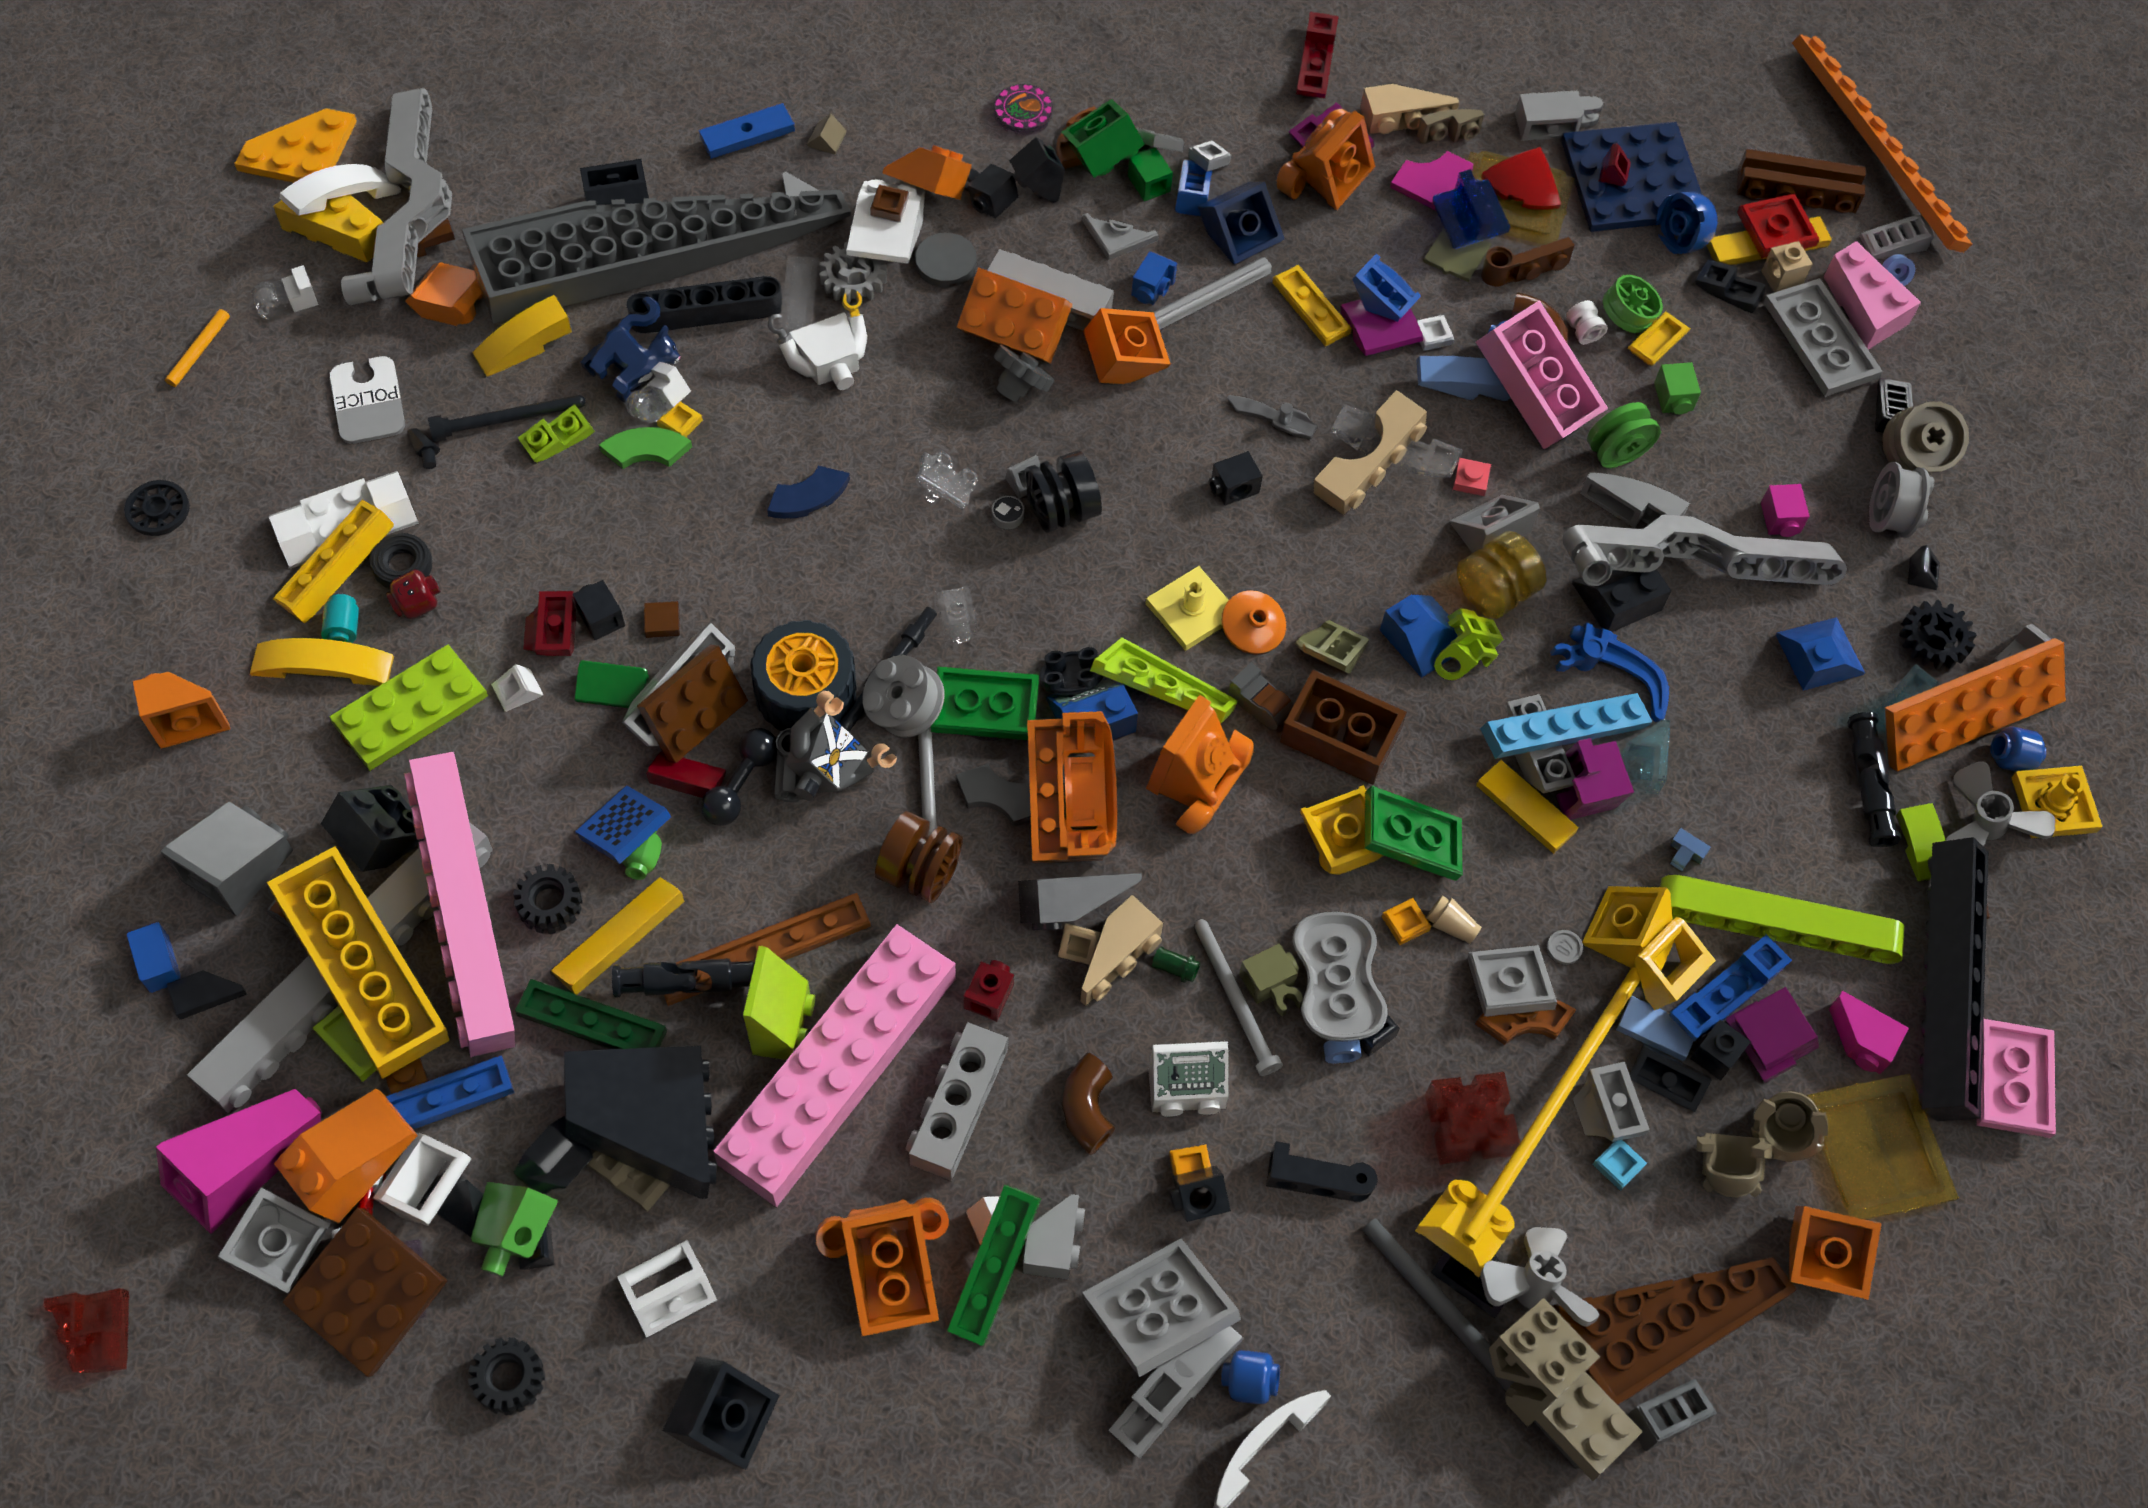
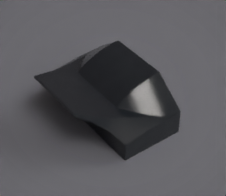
(552, 1160)

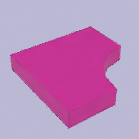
(1425, 180)

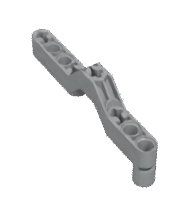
(427, 208)
(1604, 549)

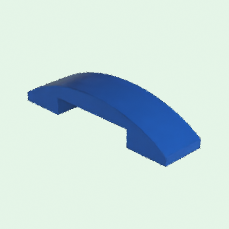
(1730, 988)

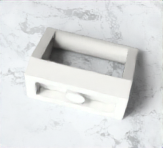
(414, 1175)
(673, 1299)

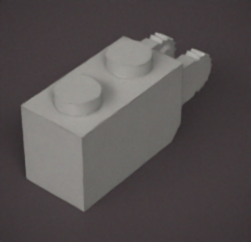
(1555, 113)

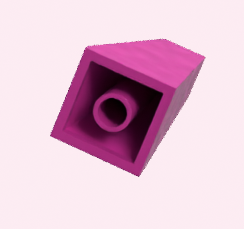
(231, 1158)

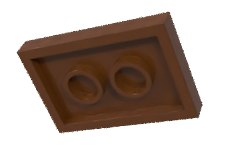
(692, 703)

